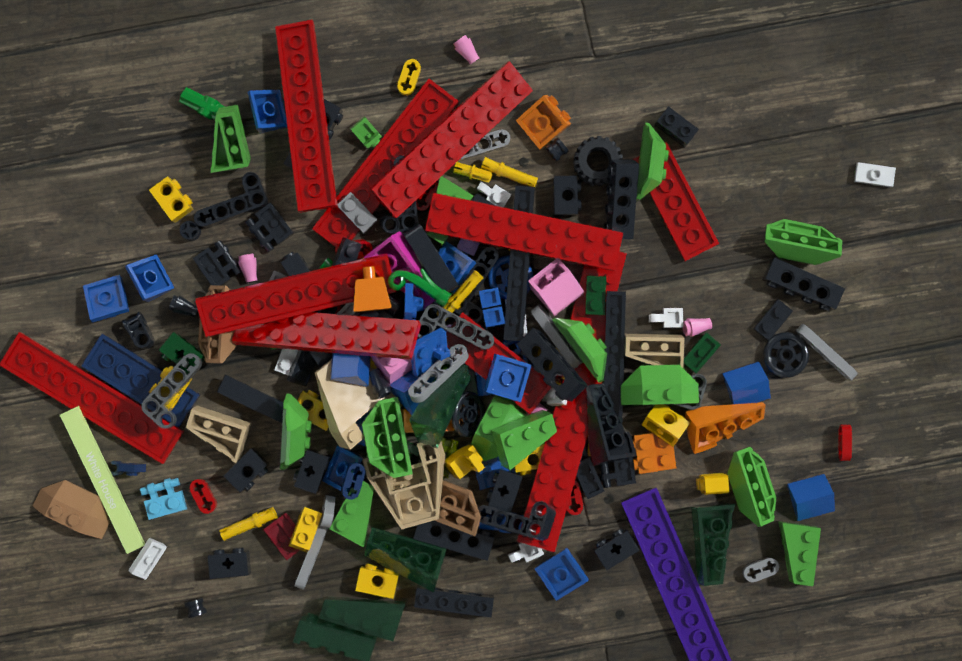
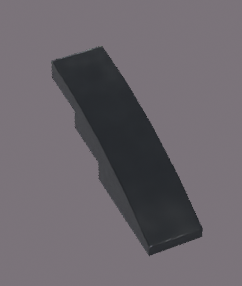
(251, 398)
(588, 477)

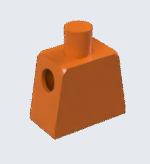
(370, 292)

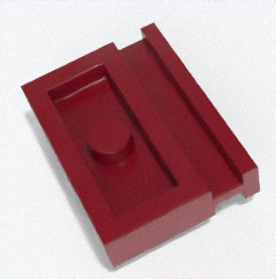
(280, 535)

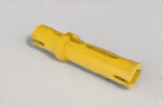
(508, 172)
(464, 290)
(255, 520)

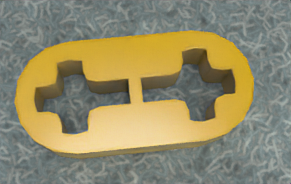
(405, 75)

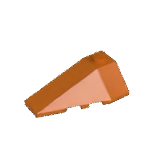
(714, 423)

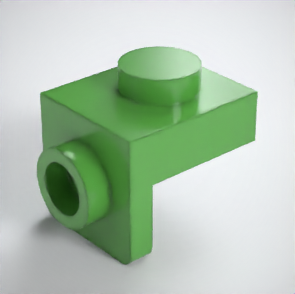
(366, 133)

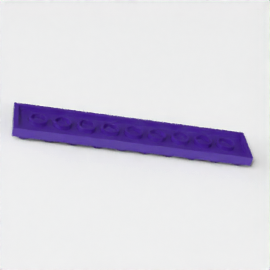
(674, 577)

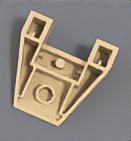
(345, 405)
(412, 497)

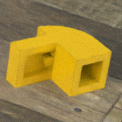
(464, 461)

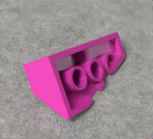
(402, 258)

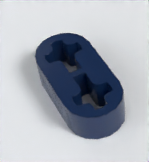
(348, 479)

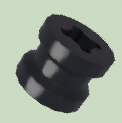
(557, 149)
(186, 231)
(195, 607)

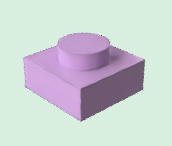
(468, 246)

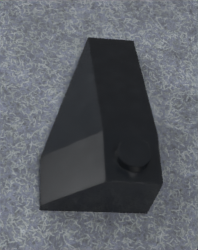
(606, 434)

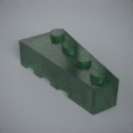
(434, 414)
(711, 541)
(406, 556)
(365, 615)
(334, 637)

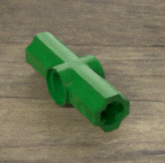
(202, 104)

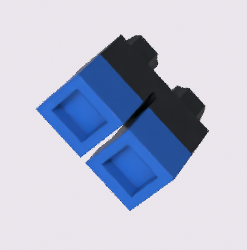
(491, 307)

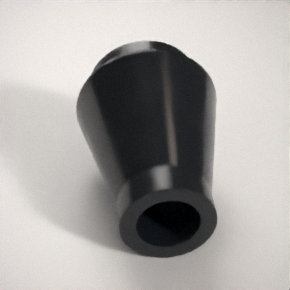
(182, 306)
(380, 385)

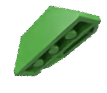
(651, 161)
(802, 242)
(585, 345)
(659, 386)
(498, 413)
(294, 432)
(386, 439)
(752, 486)

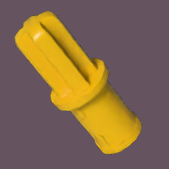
(473, 172)

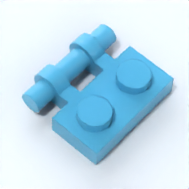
(164, 504)

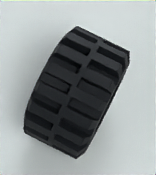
(595, 144)

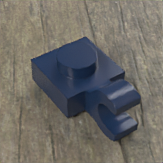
(130, 468)

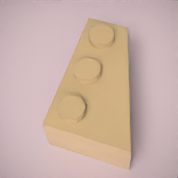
(655, 348)
(220, 430)

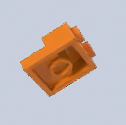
(544, 121)
(652, 454)

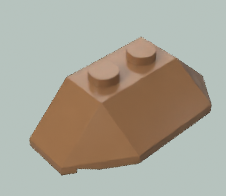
(219, 346)
(73, 508)
(459, 508)

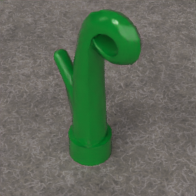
(425, 284)

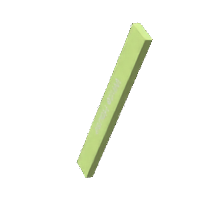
(102, 479)

